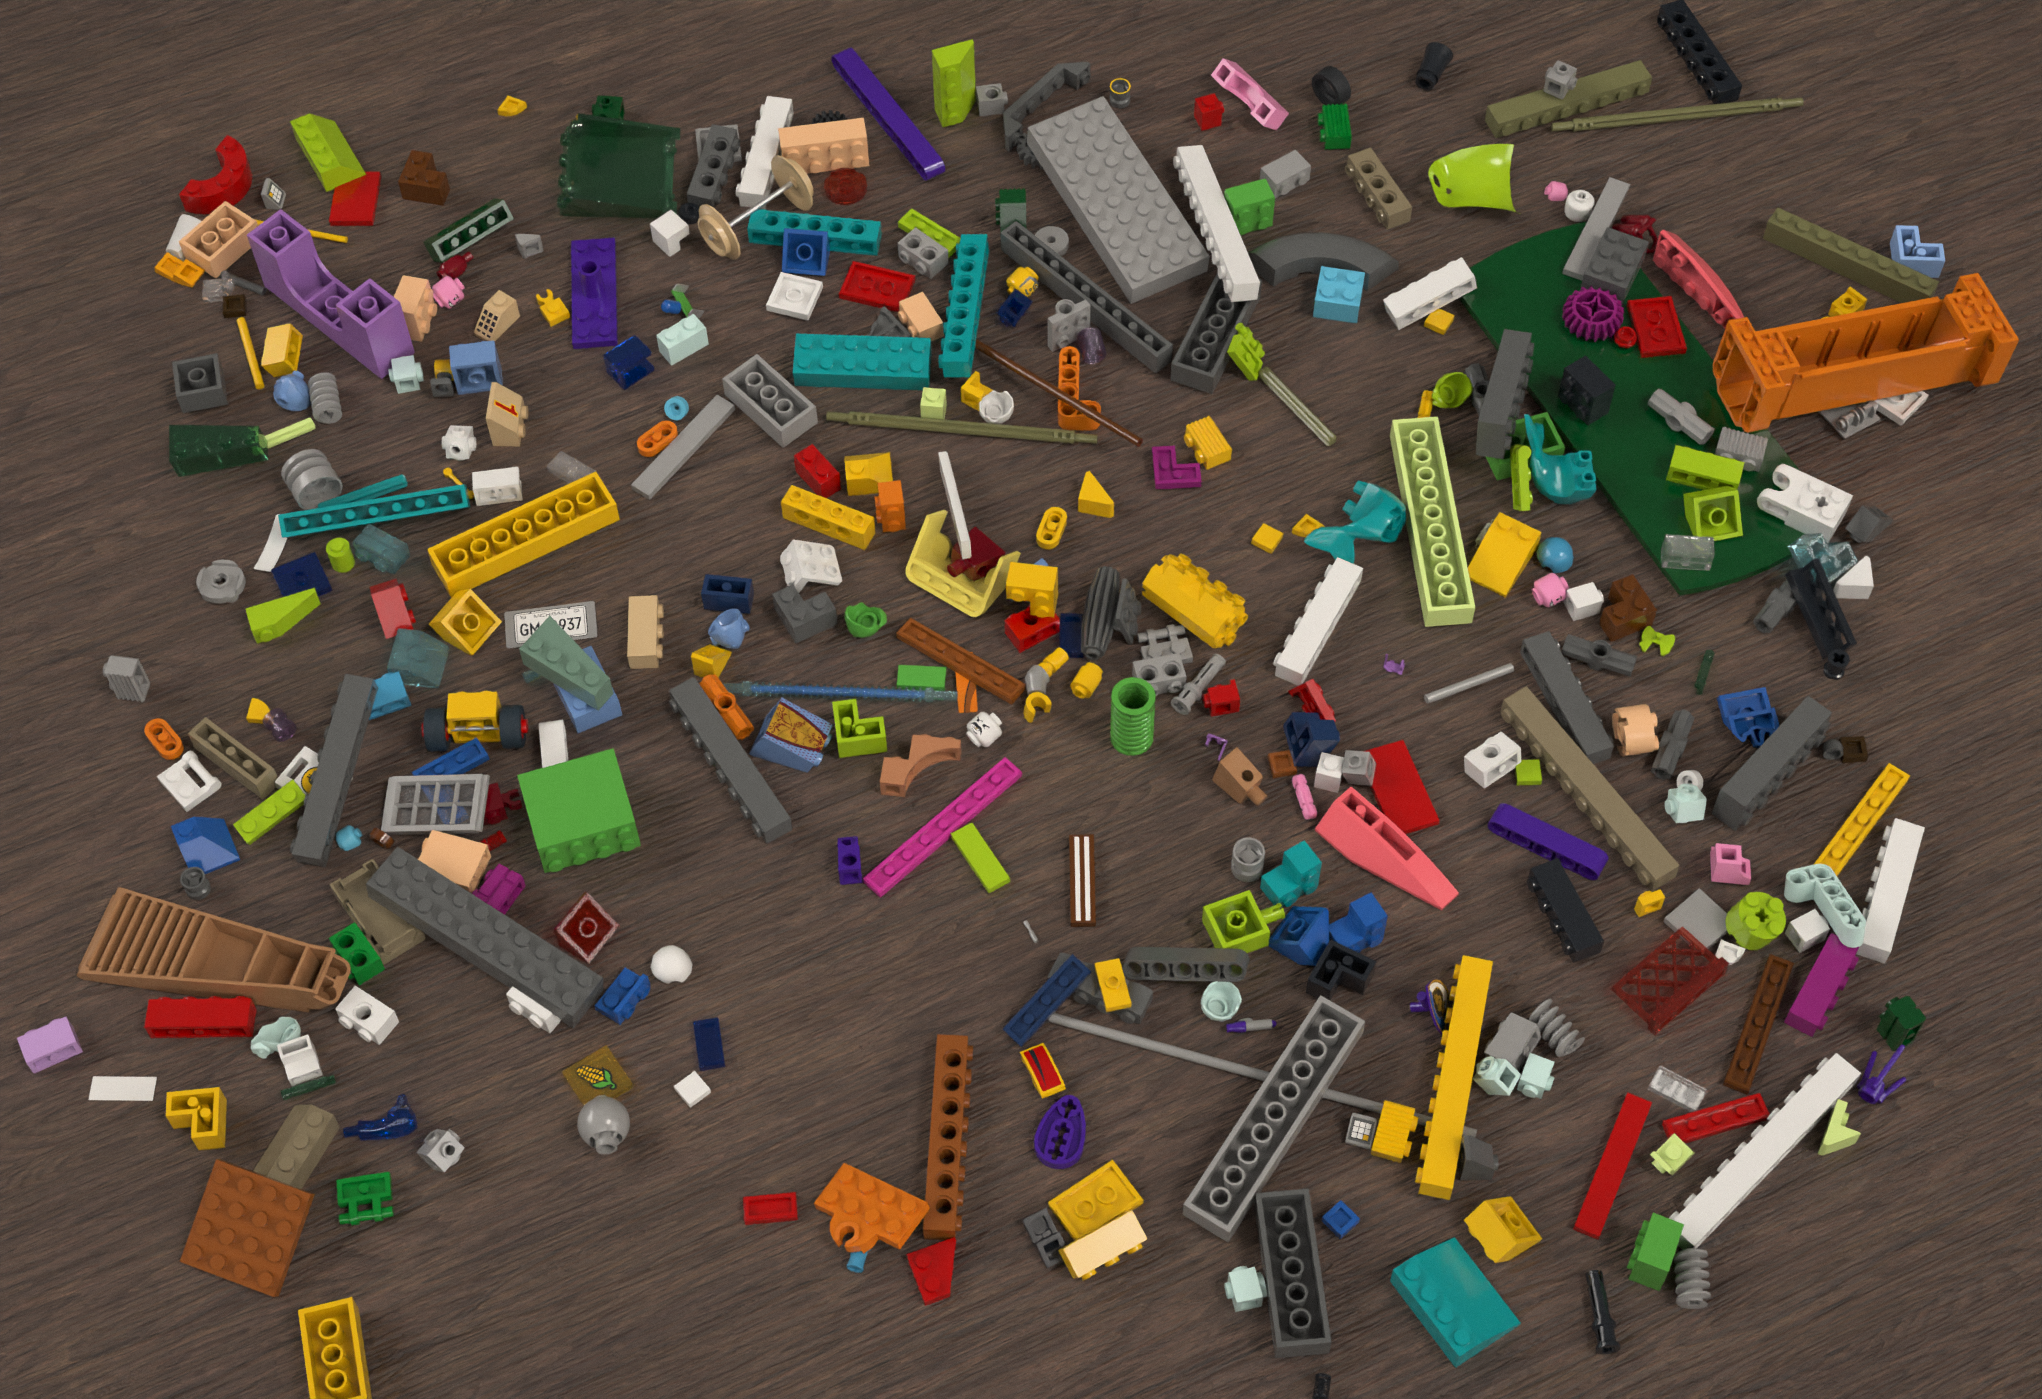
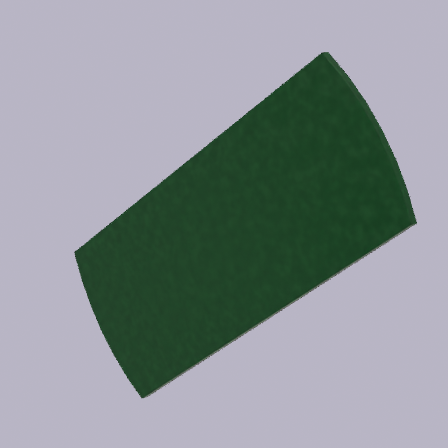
(1631, 444)

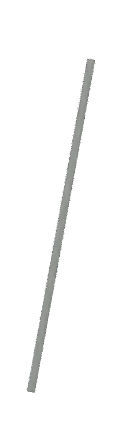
(1218, 1063)

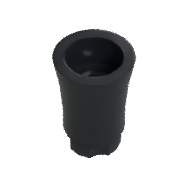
(1433, 64)

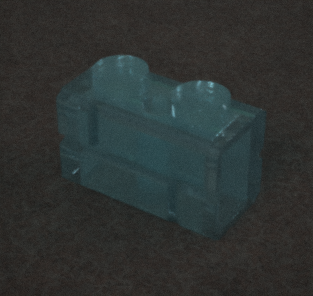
(381, 549)

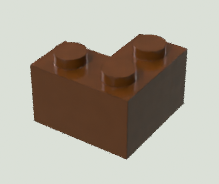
(422, 181)
(1629, 610)

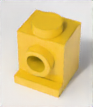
(1847, 303)

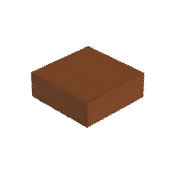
(1281, 764)

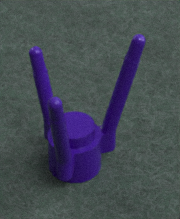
(1873, 1089)

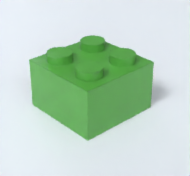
(1251, 205)
(1654, 1251)

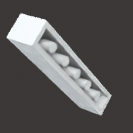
(758, 175)
(1318, 621)
(1890, 888)

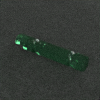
(1704, 671)
(308, 1087)

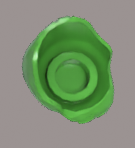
(864, 620)

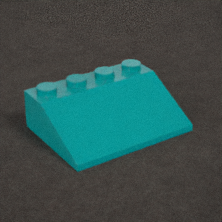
(1453, 1300)

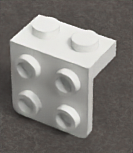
(810, 562)
(534, 1012)

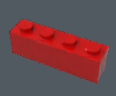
(200, 1017)

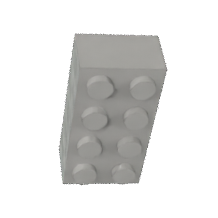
(770, 400)

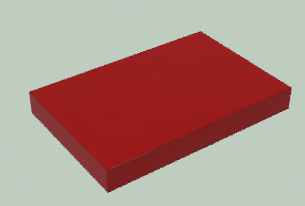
(356, 201)
(876, 286)
(1656, 326)

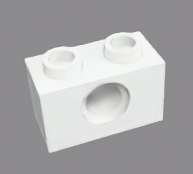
(1492, 759)
(358, 1004)

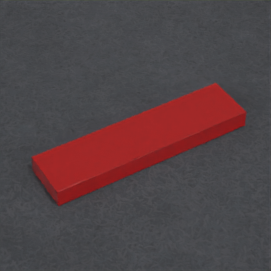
(1717, 1119)

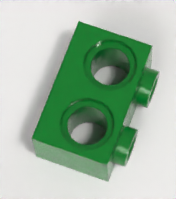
(359, 952)

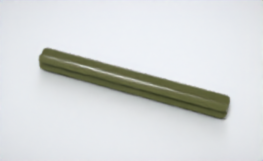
(1297, 406)

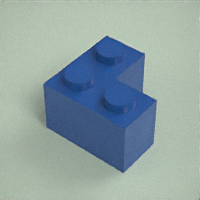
(1362, 926)

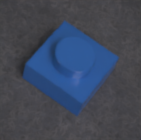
(1340, 1219)

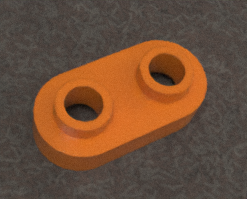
(655, 438)
(165, 740)

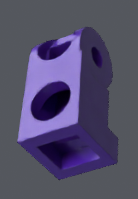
(849, 861)

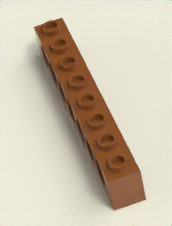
(948, 1049)

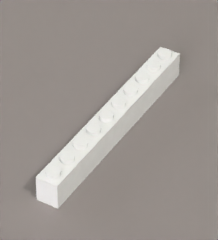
(1216, 223)
(1764, 1151)

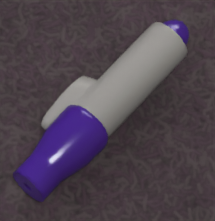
(1248, 1024)

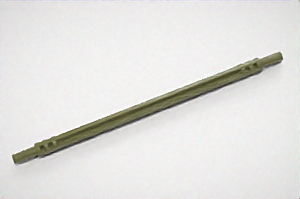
(1677, 114)
(961, 427)

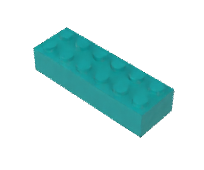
(862, 361)

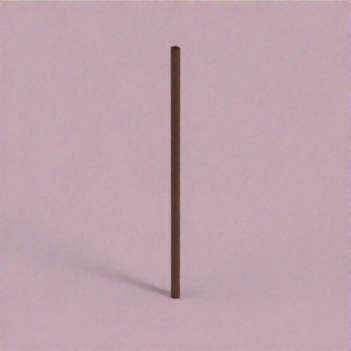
(1058, 393)

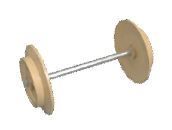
(792, 182)

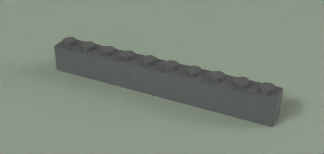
(1073, 285)

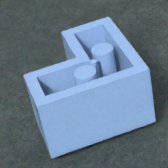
(1921, 257)

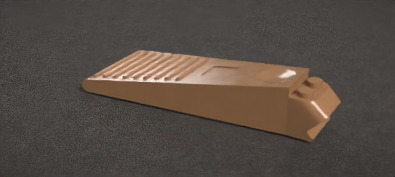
(202, 955)

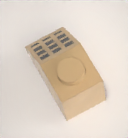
(496, 316)

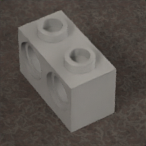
(922, 253)
(1158, 670)

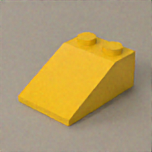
(1503, 554)

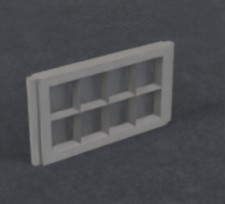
(435, 803)

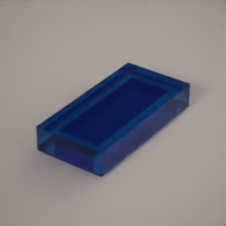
(1071, 634)
(709, 1044)

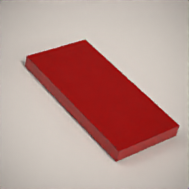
(1400, 789)

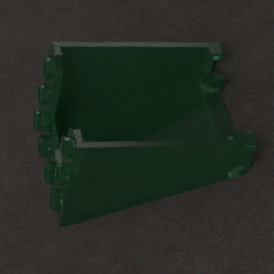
(616, 168)

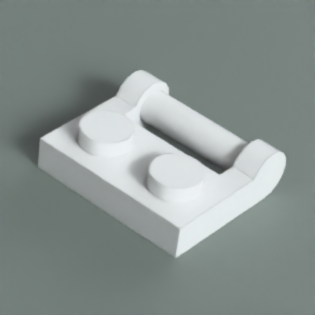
(183, 787)

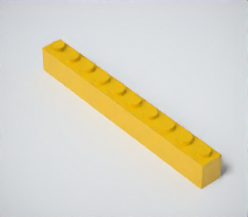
(1455, 1079)

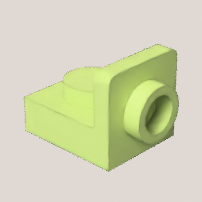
(1671, 1155)

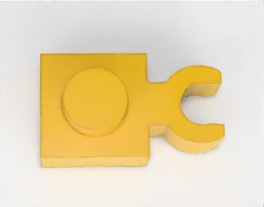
(552, 310)

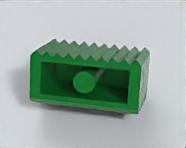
(1335, 126)

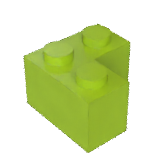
(857, 735)

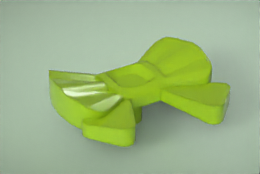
(1649, 636)

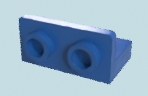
(623, 995)

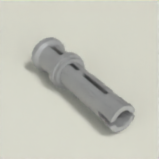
(1193, 690)

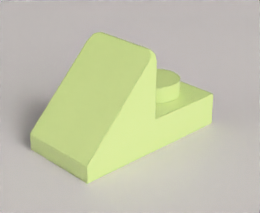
(1836, 1134)

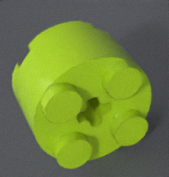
(1756, 920)

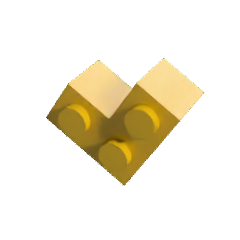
(1034, 584)
(203, 1112)

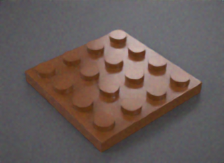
(247, 1228)

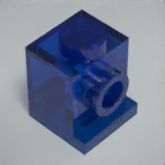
(1017, 302)

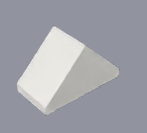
(1856, 582)

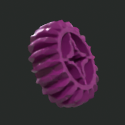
(1579, 310)

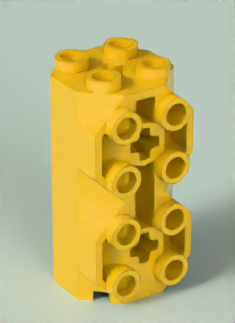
(1195, 602)

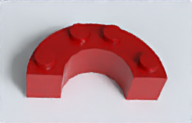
(227, 186)

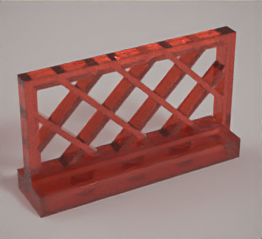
(1685, 995)

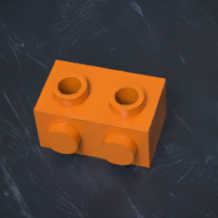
(890, 506)

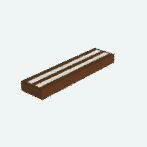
(1082, 881)

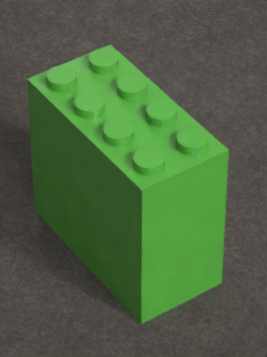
(579, 810)

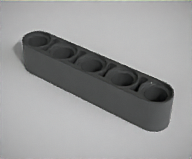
(1196, 958)

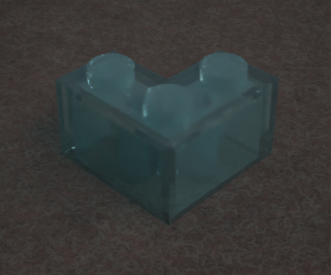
(1834, 557)

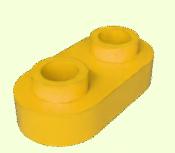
(1051, 530)

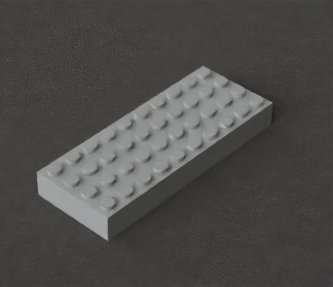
(1117, 200)

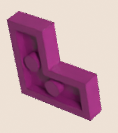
(1173, 475)

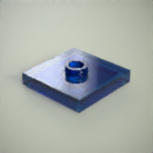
(302, 575)

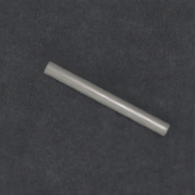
(1468, 683)

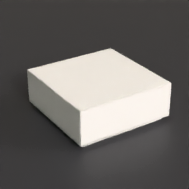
(692, 1089)

